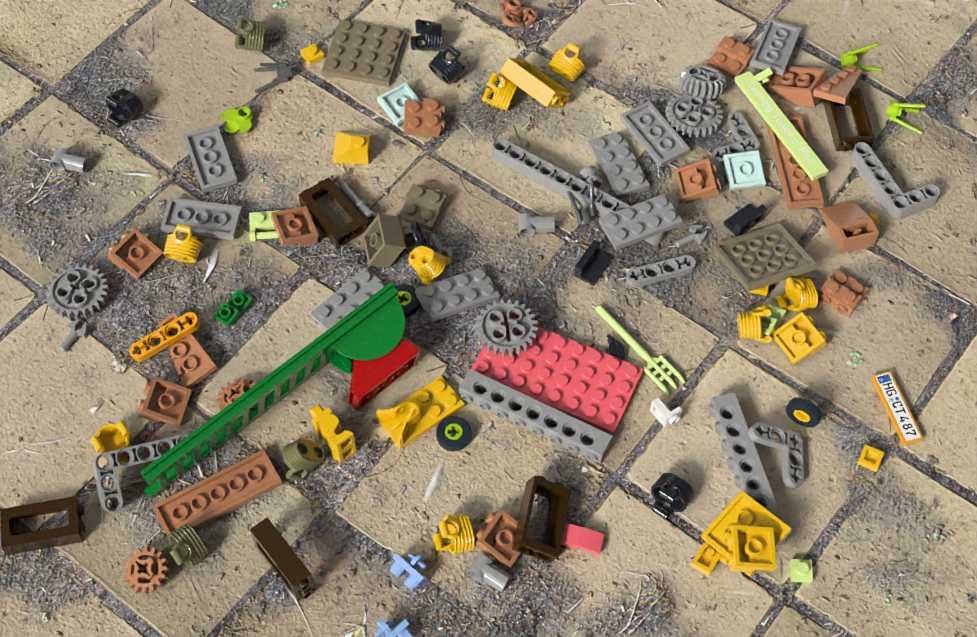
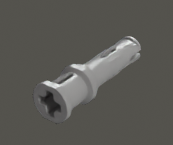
(361, 205)

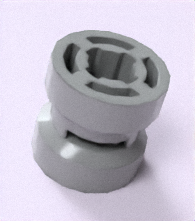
(590, 172)

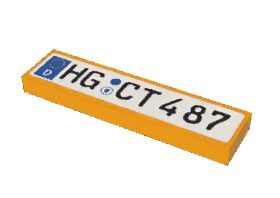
(897, 408)

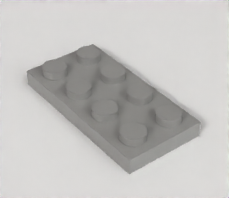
(775, 46)
(654, 134)
(210, 159)
(618, 165)
(206, 218)
(640, 221)
(457, 294)
(347, 298)

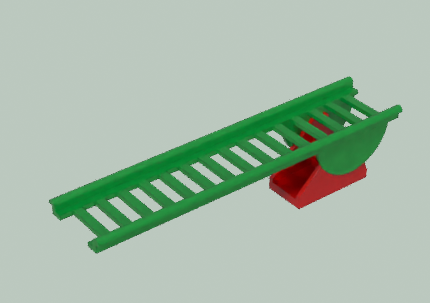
(360, 344)

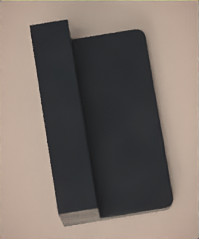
(745, 219)
(592, 264)

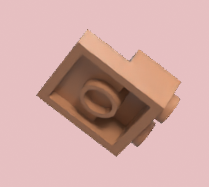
(731, 57)
(423, 117)
(698, 181)
(295, 226)
(134, 253)
(842, 292)
(164, 402)
(498, 537)

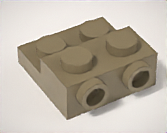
(423, 206)

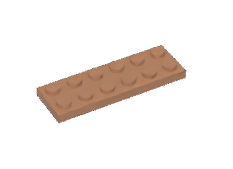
(796, 185)
(218, 493)

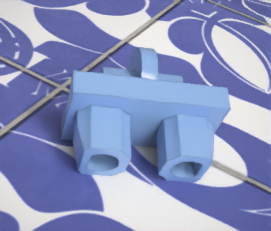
(402, 565)
(399, 630)

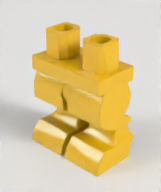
(328, 429)

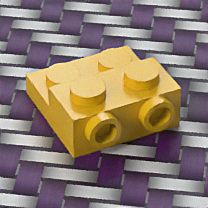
(799, 338)
(750, 548)

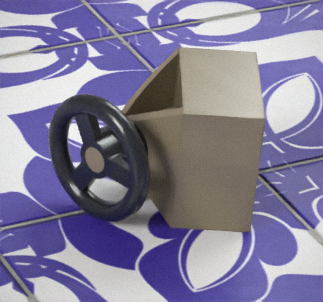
(387, 241)

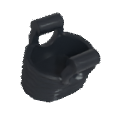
(430, 33)
(446, 69)
(123, 103)
(672, 490)

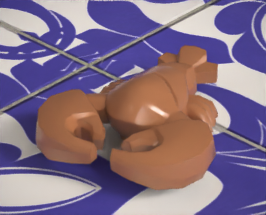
(514, 11)

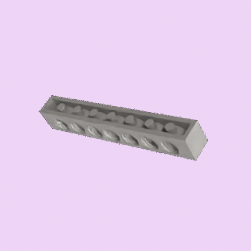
(729, 406)
(529, 407)

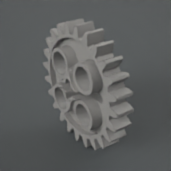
(693, 115)
(77, 291)
(488, 329)

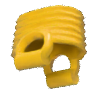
(567, 67)
(502, 94)
(183, 249)
(427, 263)
(801, 292)
(750, 324)
(111, 438)
(459, 530)

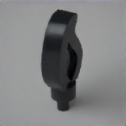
(615, 348)

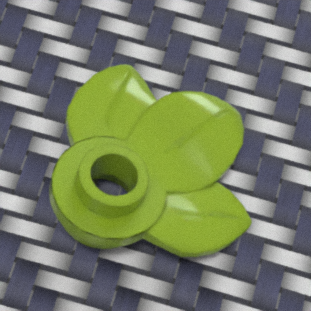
(237, 120)

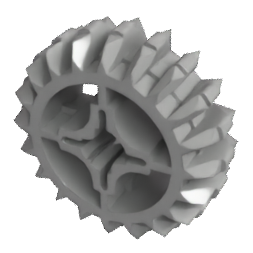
(702, 81)

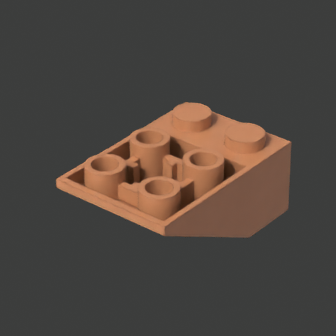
(849, 226)

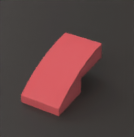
(582, 538)

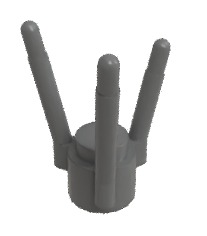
(282, 69)
(583, 214)

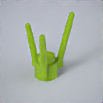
(850, 58)
(895, 109)

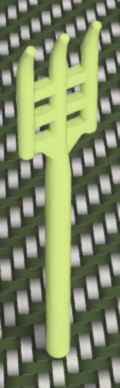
(651, 362)

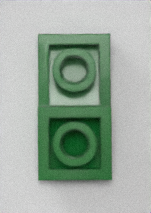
(234, 309)

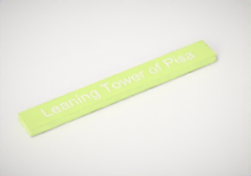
(781, 126)

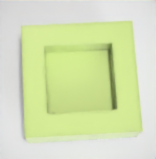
(764, 76)
(801, 570)

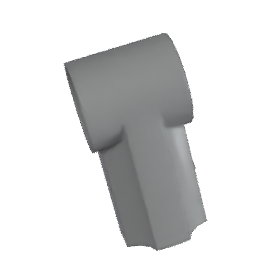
(63, 159)
(530, 224)
(484, 570)

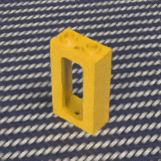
(535, 83)

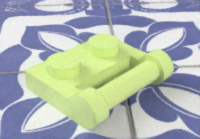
(261, 222)

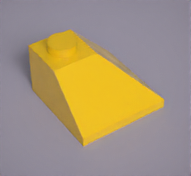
(352, 148)

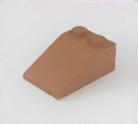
(798, 84)

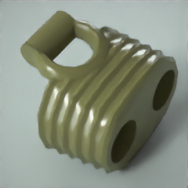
(253, 34)
(301, 455)
(190, 544)

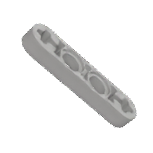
(659, 268)

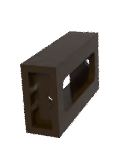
(860, 117)
(336, 235)
(559, 500)
(42, 539)
(282, 559)

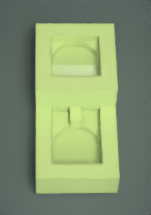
(772, 322)

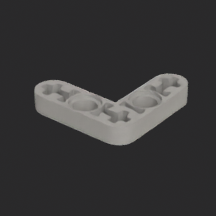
(742, 141)
(789, 448)

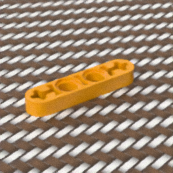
(163, 334)

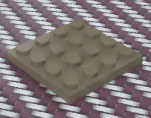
(364, 53)
(764, 257)

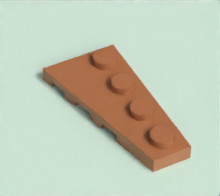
(839, 85)
(189, 357)

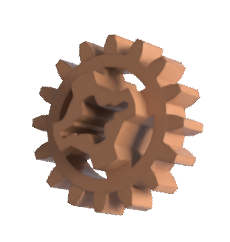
(233, 391)
(136, 571)

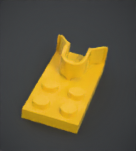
(420, 412)

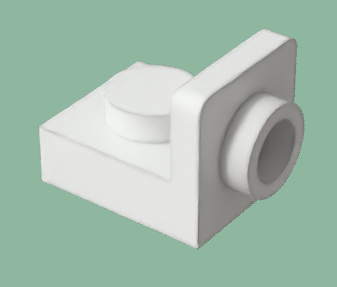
(663, 414)

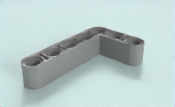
(885, 188)
(133, 459)

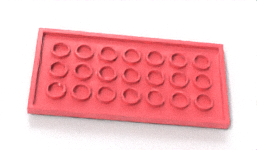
(566, 377)

